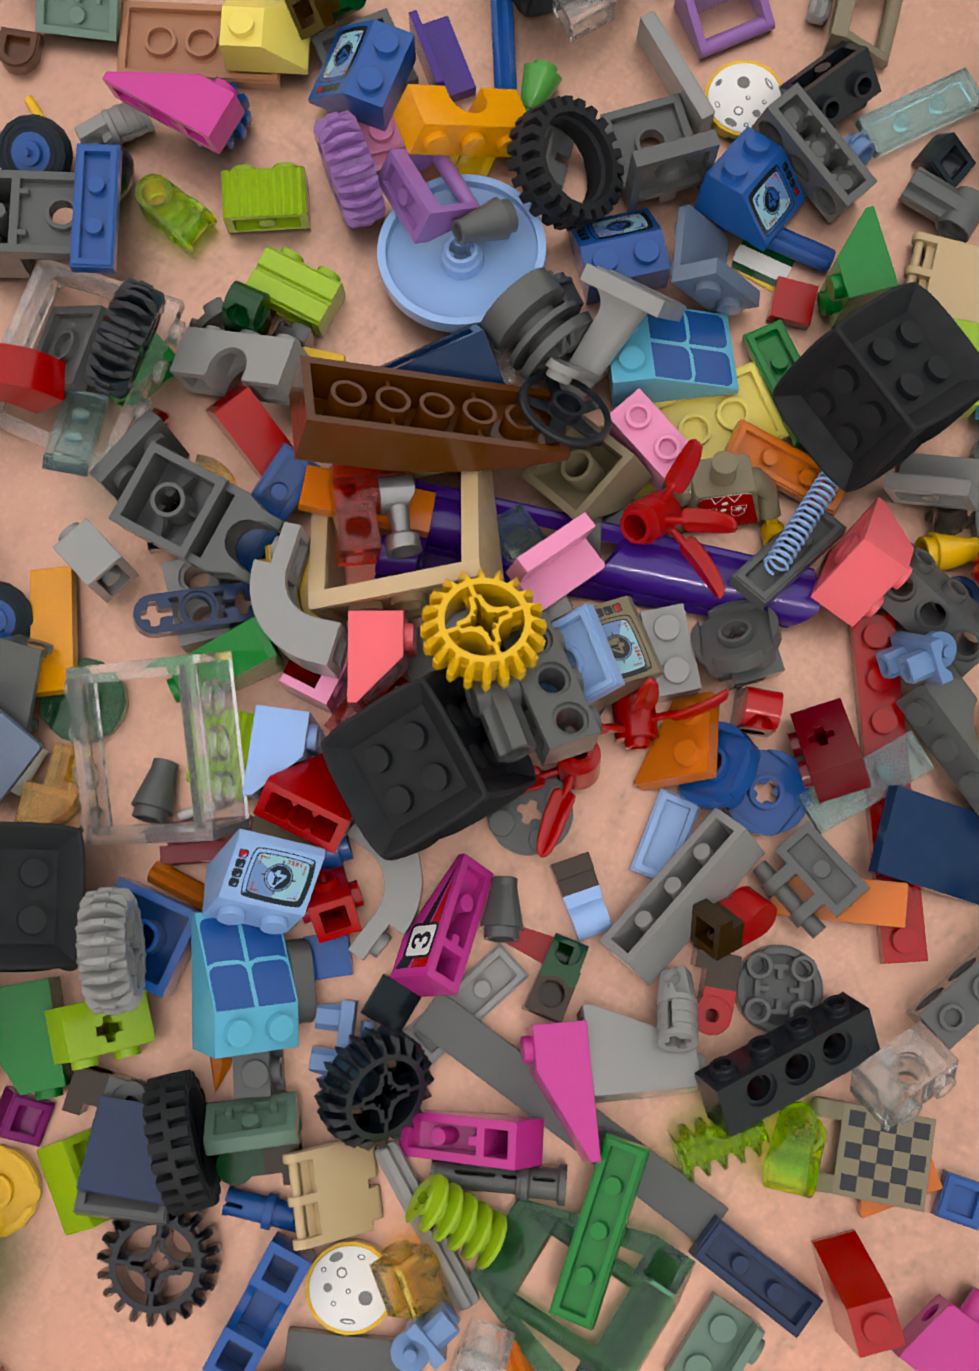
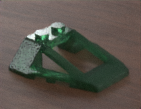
(636, 1326)

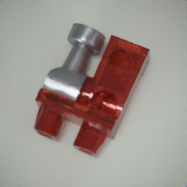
(357, 499)

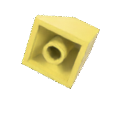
(262, 38)

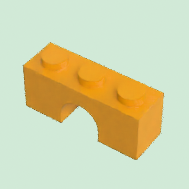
(437, 126)

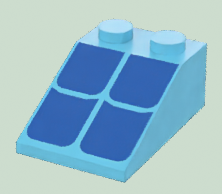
(676, 359)
(240, 990)

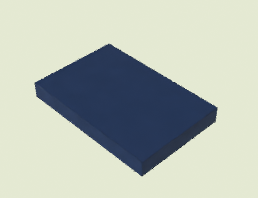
(928, 844)

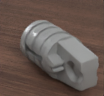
(115, 124)
(677, 1011)

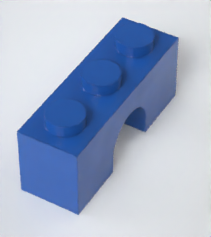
(261, 1307)

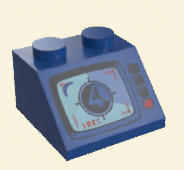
(365, 72)
(751, 189)
(625, 243)

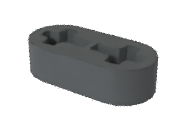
(303, 975)

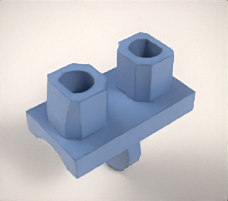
(918, 657)
(339, 1018)
(425, 1339)

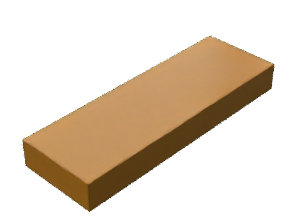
(55, 622)

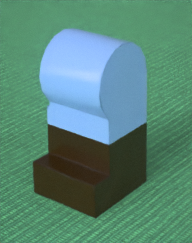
(581, 896)

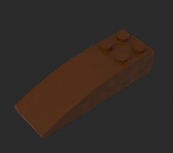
(412, 420)

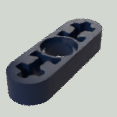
(163, 605)

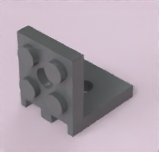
(665, 167)

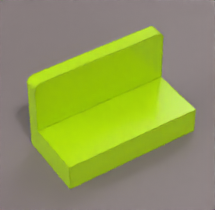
(61, 1168)

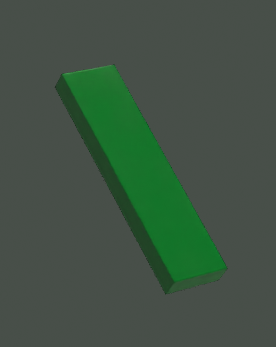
(599, 1231)

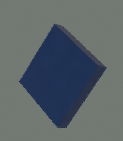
(117, 1154)

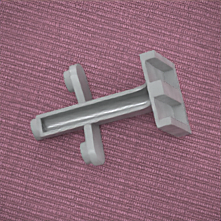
(620, 312)

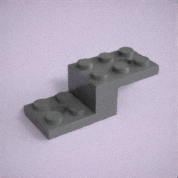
(26, 217)

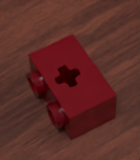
(829, 749)

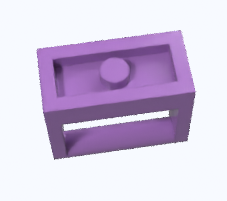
(688, 15)
(414, 200)

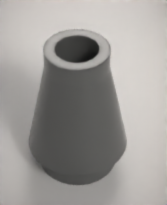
(488, 222)
(157, 793)
(502, 913)

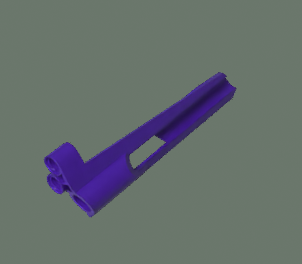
(650, 573)

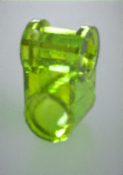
(178, 216)
(795, 1159)

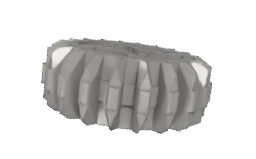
(111, 950)

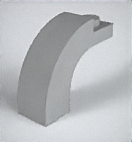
(274, 585)
(399, 903)

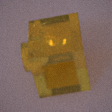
(408, 1279)

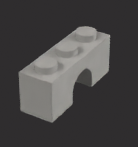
(213, 357)

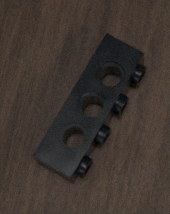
(787, 1063)

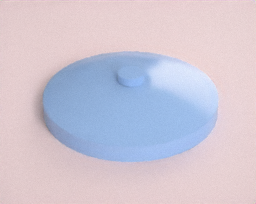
(453, 283)

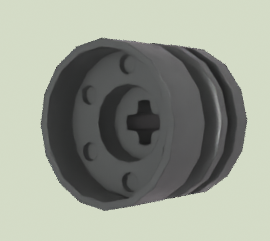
(535, 323)

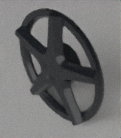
(565, 410)

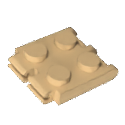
(947, 272)
(332, 1193)

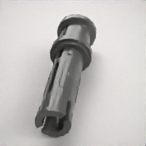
(525, 1183)

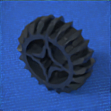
(124, 338)
(364, 1081)
(140, 1261)

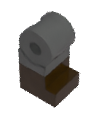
(93, 1081)

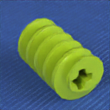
(460, 1217)

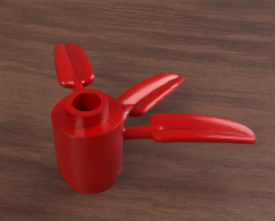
(661, 514)
(637, 718)
(575, 773)

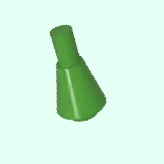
(538, 83)

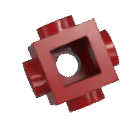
(334, 905)

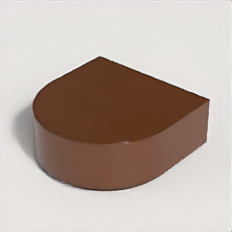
(20, 50)

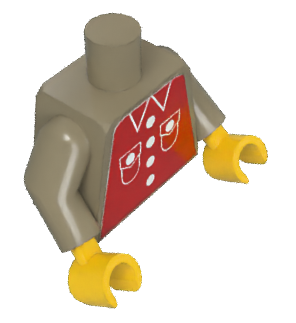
(734, 488)

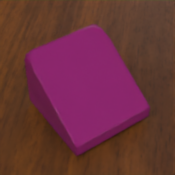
(23, 1117)

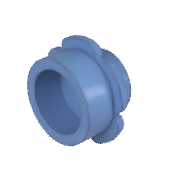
(861, 146)

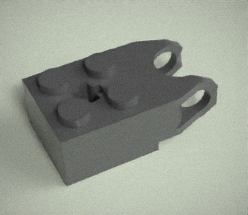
(205, 523)

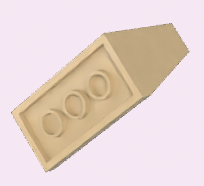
(409, 591)

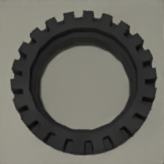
(533, 170)
(176, 1145)

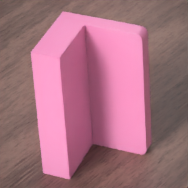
(558, 563)
(326, 694)

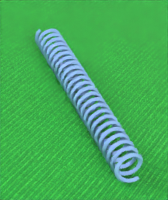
(795, 518)

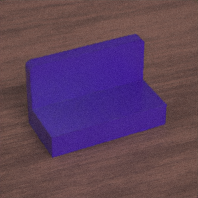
(442, 56)

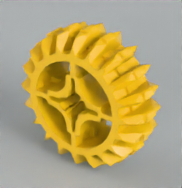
(511, 612)

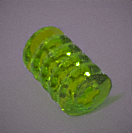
(714, 1144)

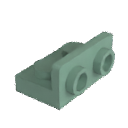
(80, 18)
(252, 1123)
(719, 1339)

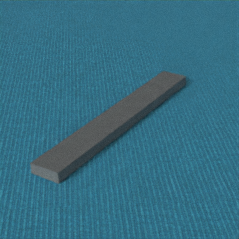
(502, 1068)

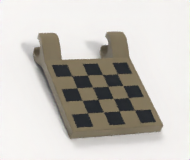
(878, 1163)

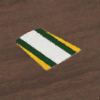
(761, 266)

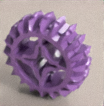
(349, 169)

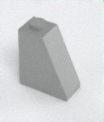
(630, 1062)

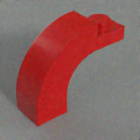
(30, 378)

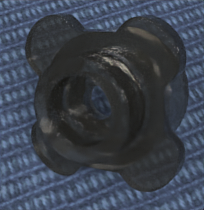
(949, 520)

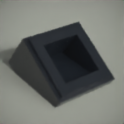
(945, 158)
(390, 1003)

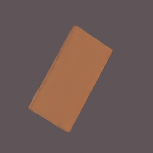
(180, 40)

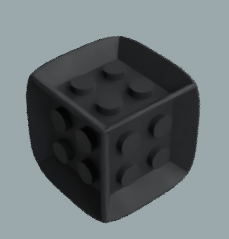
(879, 385)
(419, 767)
(40, 895)

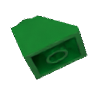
(859, 271)

